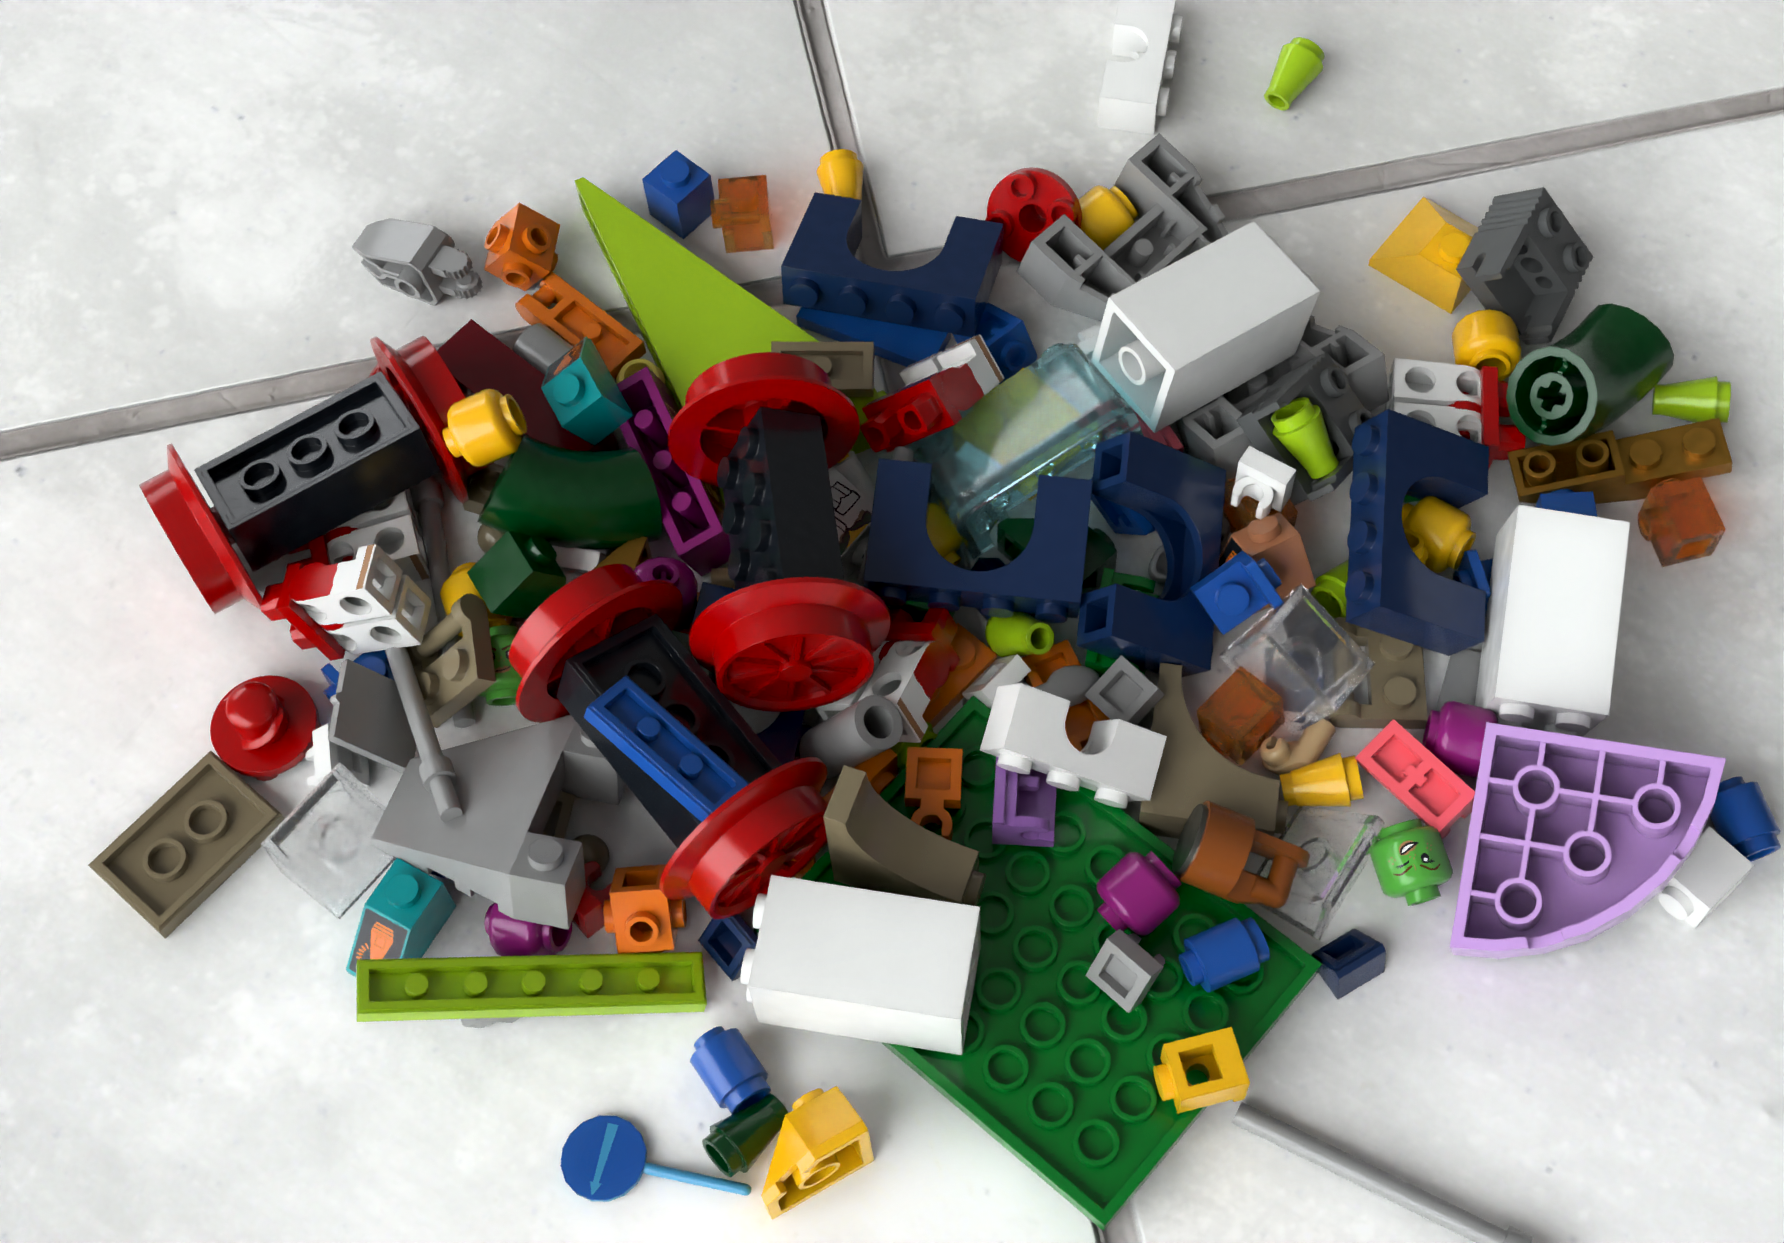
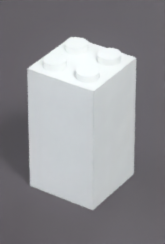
(1204, 325)
(1553, 620)
(863, 964)

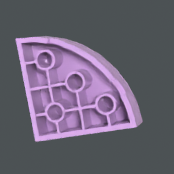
(1572, 837)

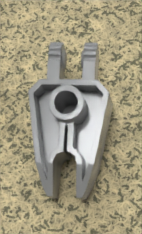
(416, 260)

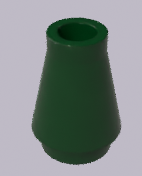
(743, 1137)

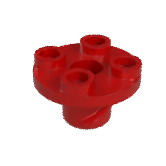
(1029, 204)
(264, 726)

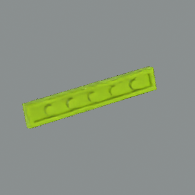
(529, 986)

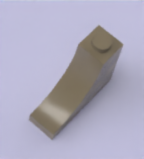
(1196, 772)
(889, 853)

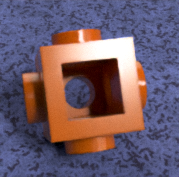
(522, 247)
(641, 913)

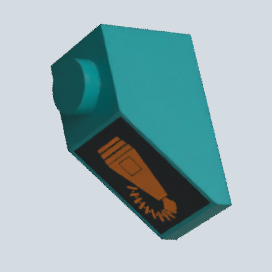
(585, 394)
(401, 916)

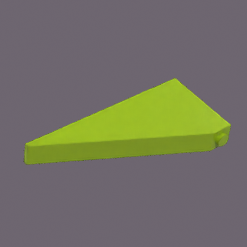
(683, 304)

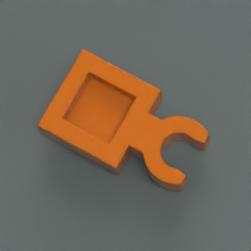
(933, 785)

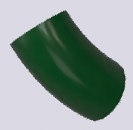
(1588, 376)
(575, 496)

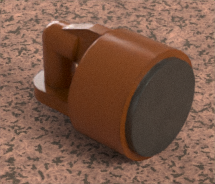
(1215, 852)

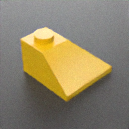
(1426, 253)

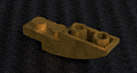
(1623, 466)

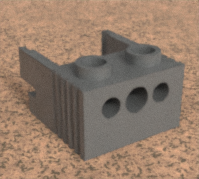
(1526, 262)
(1341, 410)

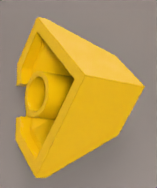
(815, 1149)

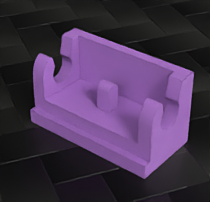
(1023, 809)

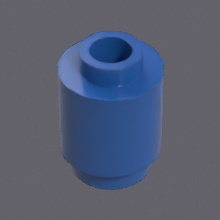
(1745, 819)
(1224, 954)
(729, 1069)

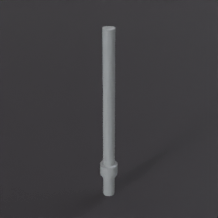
(428, 501)
(436, 769)
(1374, 1179)

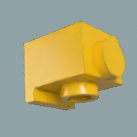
(1215, 1056)

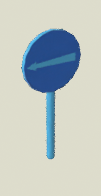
(609, 1157)

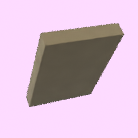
(187, 844)

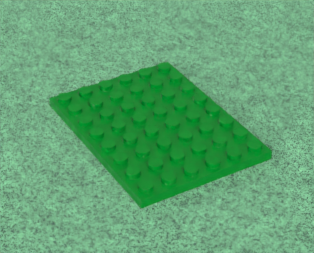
(1047, 1051)

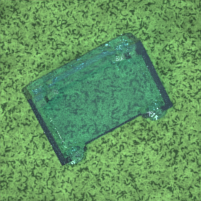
(1021, 429)

